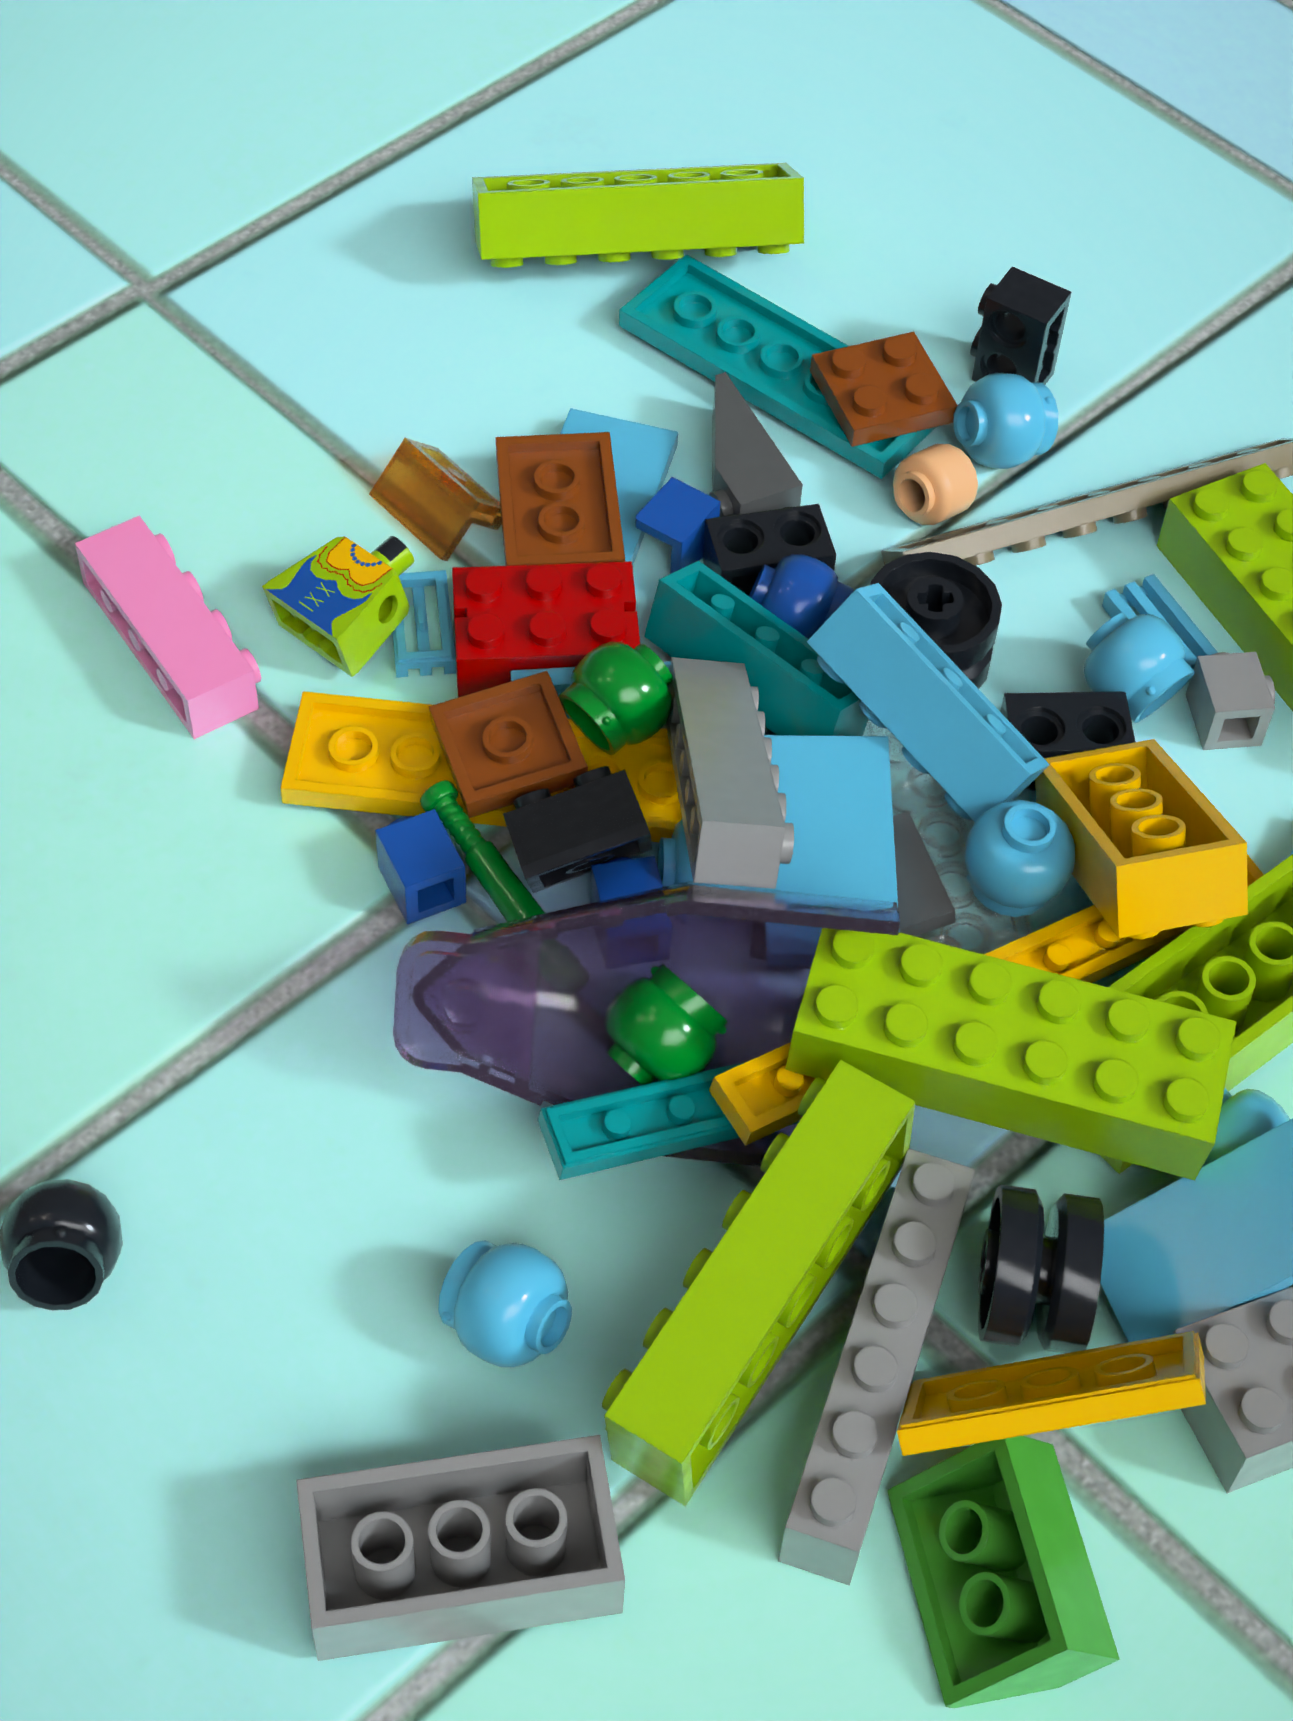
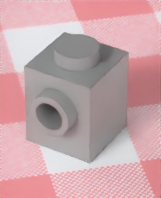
(1230, 700)

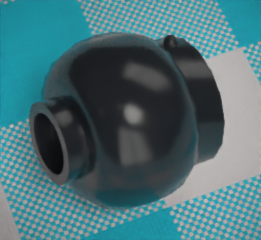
(60, 1243)

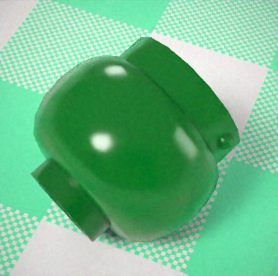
(619, 695)
(662, 1028)

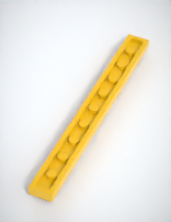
(766, 1097)

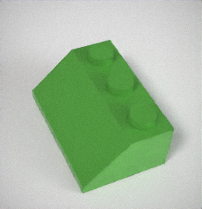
(1001, 1573)

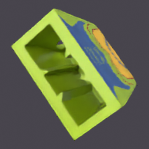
(343, 599)

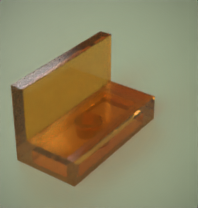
(434, 497)

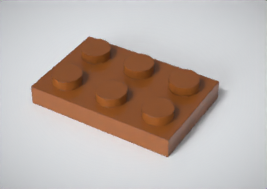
(558, 499)

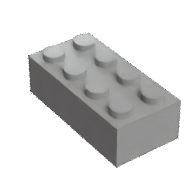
(1247, 1390)
(459, 1547)

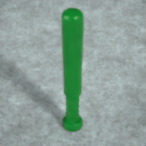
(481, 855)

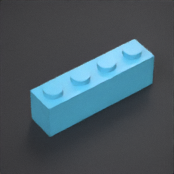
(925, 703)

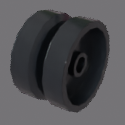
(950, 603)
(1050, 1270)

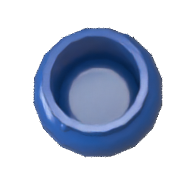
(800, 592)

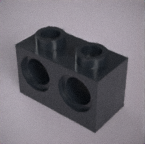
(1020, 327)
(743, 543)
(1069, 721)

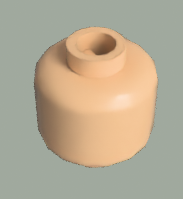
(935, 484)

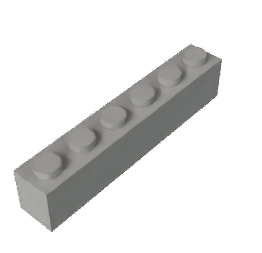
(726, 776)
(876, 1369)

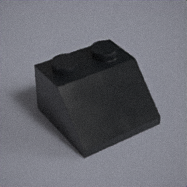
(577, 828)

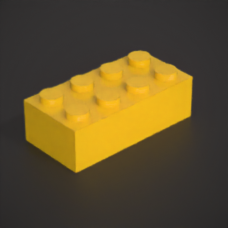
(1146, 840)

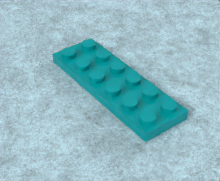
(760, 346)

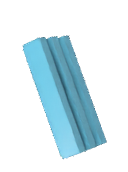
(1156, 600)
(424, 657)

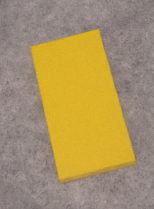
(1053, 1393)

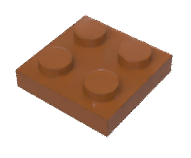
(883, 388)
(507, 743)

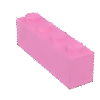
(169, 626)

